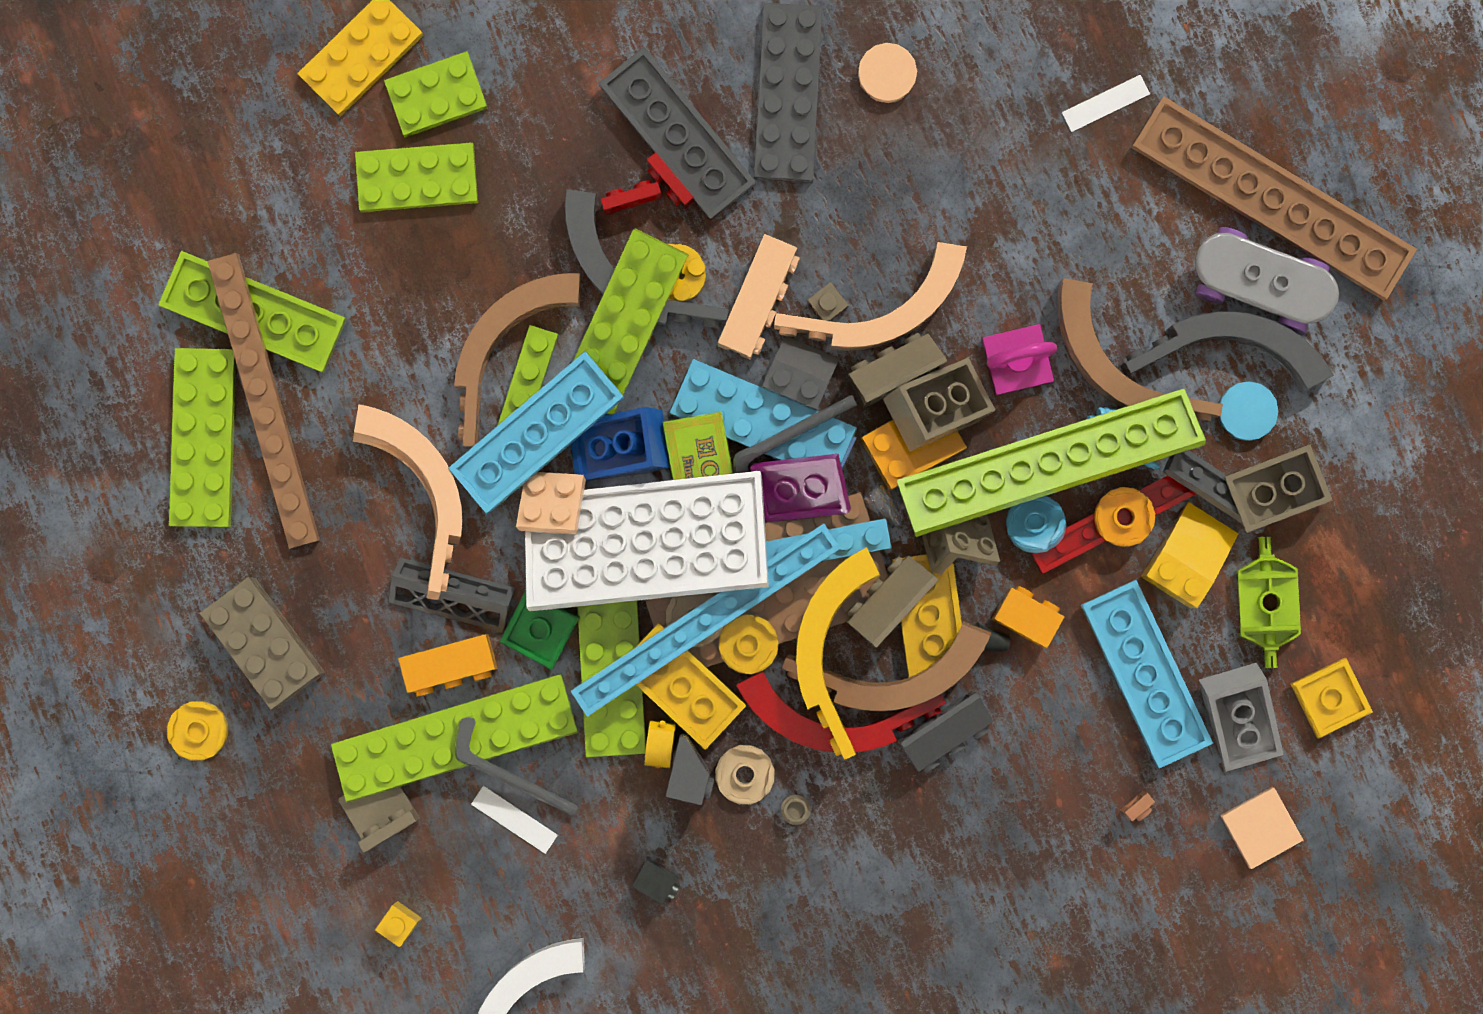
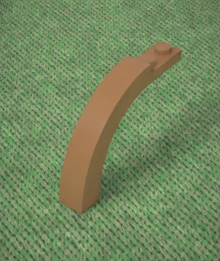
(495, 323)
(1091, 360)
(911, 690)

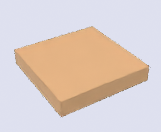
(1261, 827)

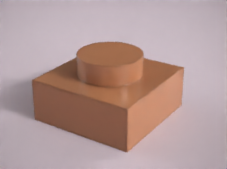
(1138, 807)

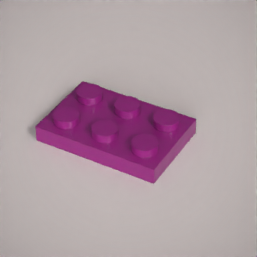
(803, 488)

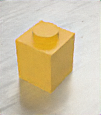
(398, 924)

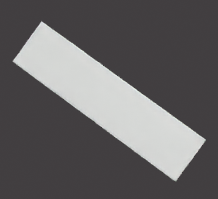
(1105, 103)
(514, 819)

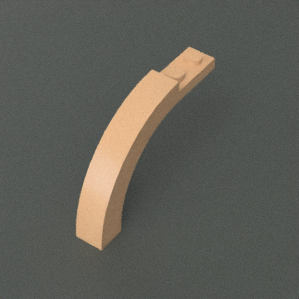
(890, 327)
(417, 452)

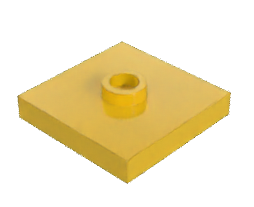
(1331, 698)

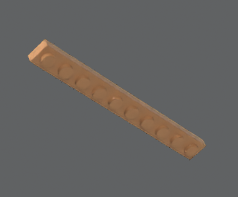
(263, 400)

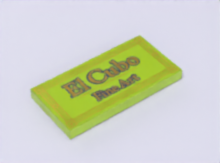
(698, 446)

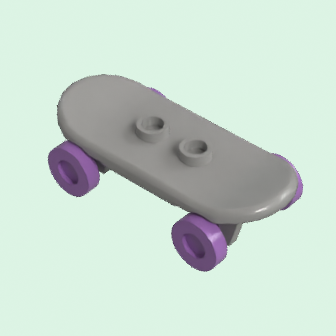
(1266, 279)

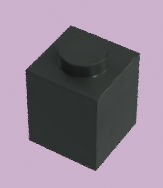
(656, 882)

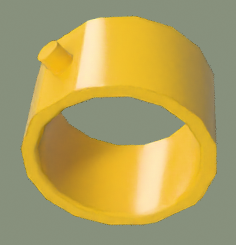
(660, 744)

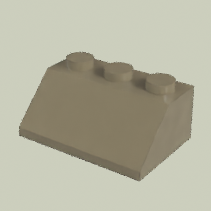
(895, 368)
(890, 600)

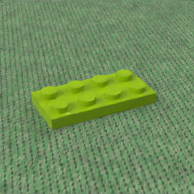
(416, 177)

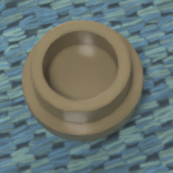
(795, 809)

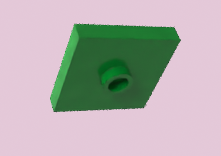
(539, 633)

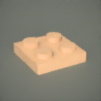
(551, 503)

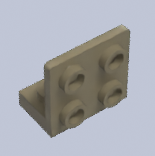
(965, 540)
(380, 816)

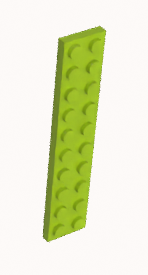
(1050, 462)

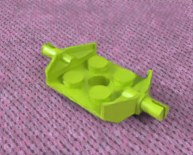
(1257, 624)

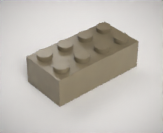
(262, 643)

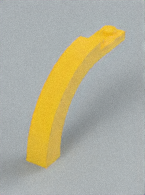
(822, 608)

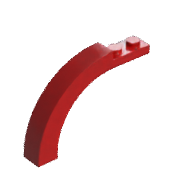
(811, 734)

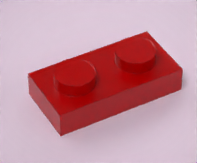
(662, 173)
(643, 193)

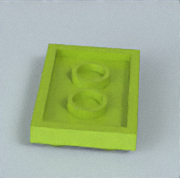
(436, 94)

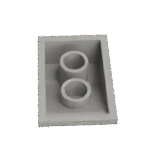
(1241, 716)

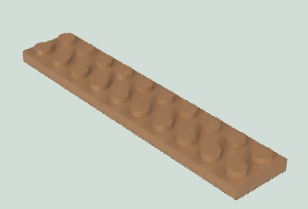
(1274, 198)

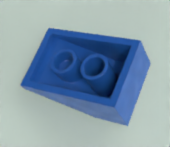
(622, 445)

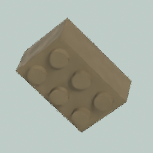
(938, 404)

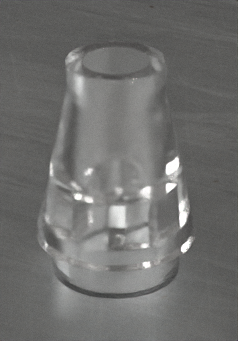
(884, 505)

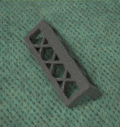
(476, 593)

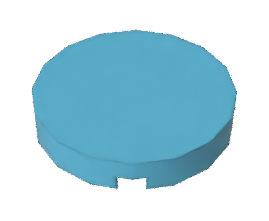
(1248, 411)
(1036, 525)

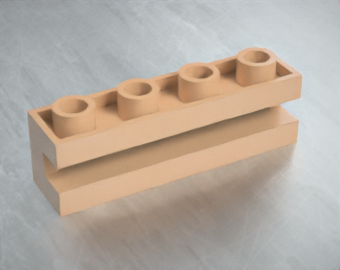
(758, 296)

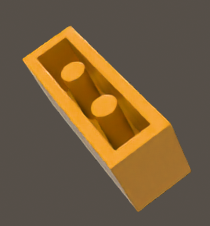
(448, 665)

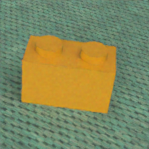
(1028, 617)

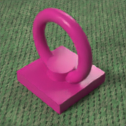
(1018, 359)

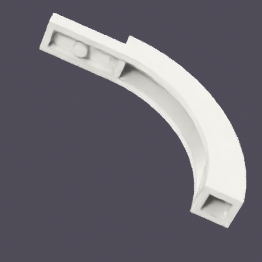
(543, 964)

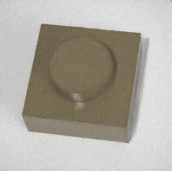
(827, 303)

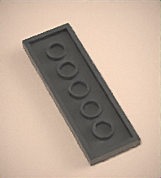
(788, 92)
(677, 133)

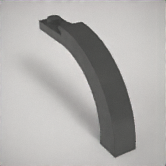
(582, 231)
(1271, 337)

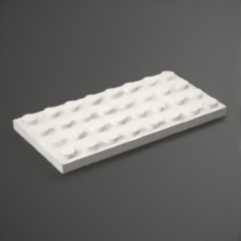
(653, 544)

